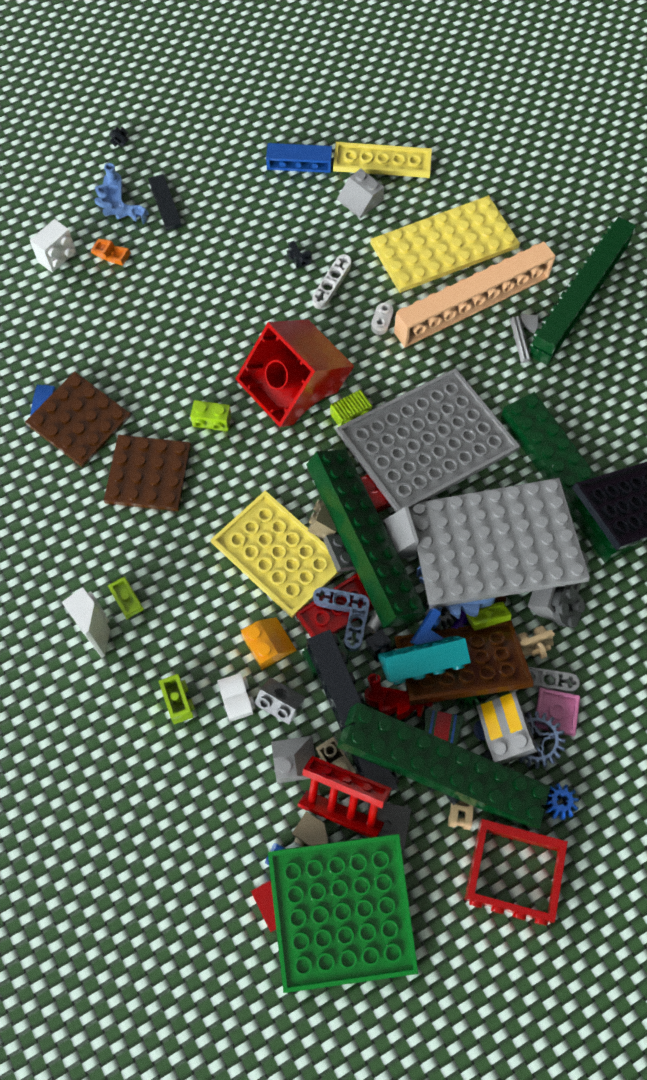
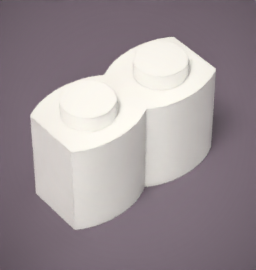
(235, 697)

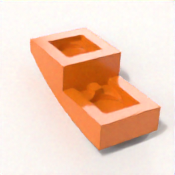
(108, 251)

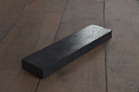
(164, 202)

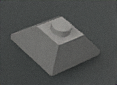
(291, 757)

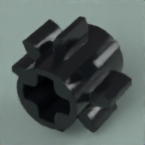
(118, 136)

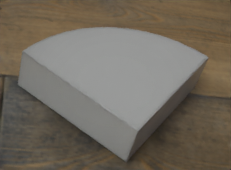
(529, 322)

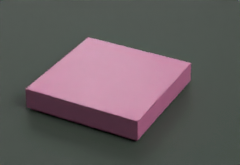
(561, 706)

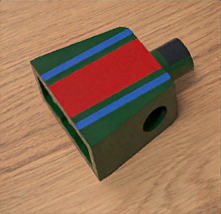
(442, 724)

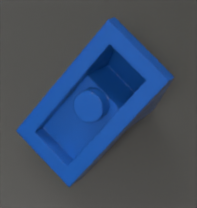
(424, 633)

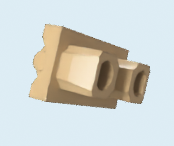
(538, 643)

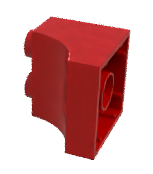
(292, 369)

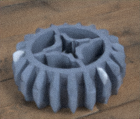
(546, 737)

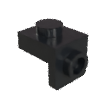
(298, 258)

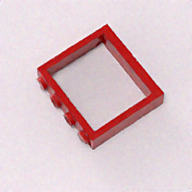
(524, 836)

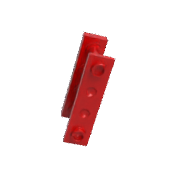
(351, 784)

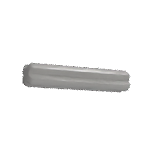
(520, 339)

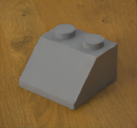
(361, 193)
(402, 533)

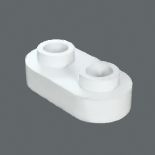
(382, 317)

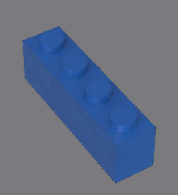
(299, 157)

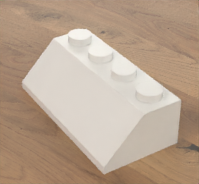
(89, 618)

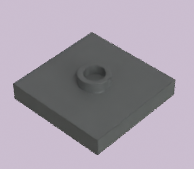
(395, 821)

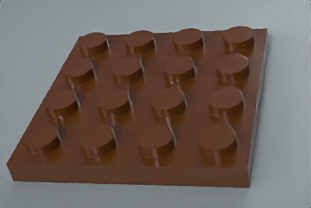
(78, 419)
(147, 473)

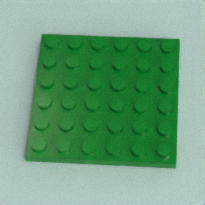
(342, 913)

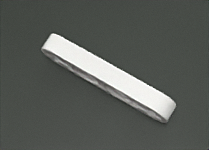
(329, 280)

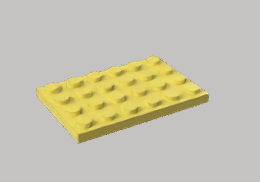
(277, 553)

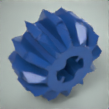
(565, 808)

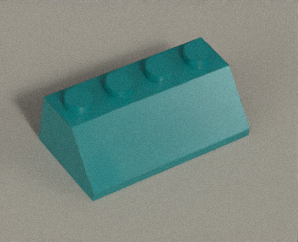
(424, 659)

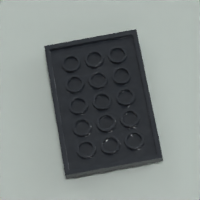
(618, 504)

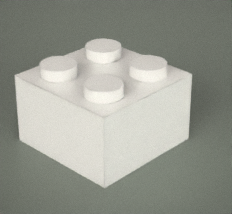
(53, 245)

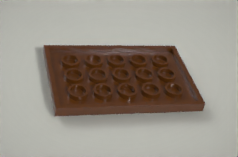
(494, 666)

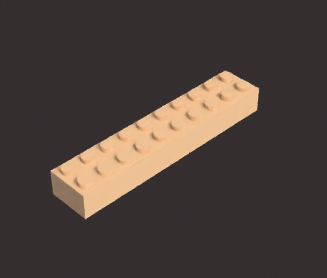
(473, 294)

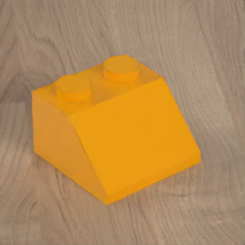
(267, 641)

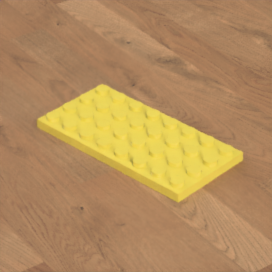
(444, 243)

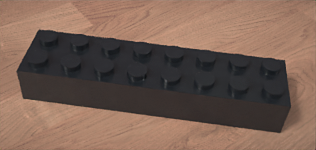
(342, 695)

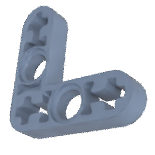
(354, 612)

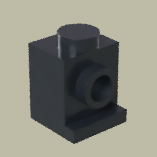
(377, 644)

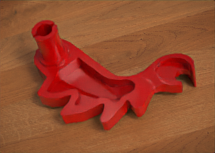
(390, 700)

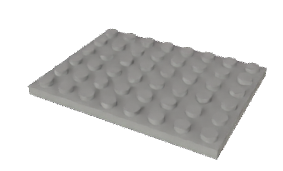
(427, 440)
(497, 543)

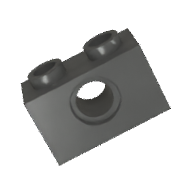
(279, 700)

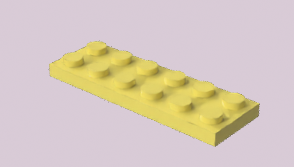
(382, 159)

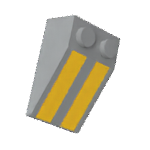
(506, 729)

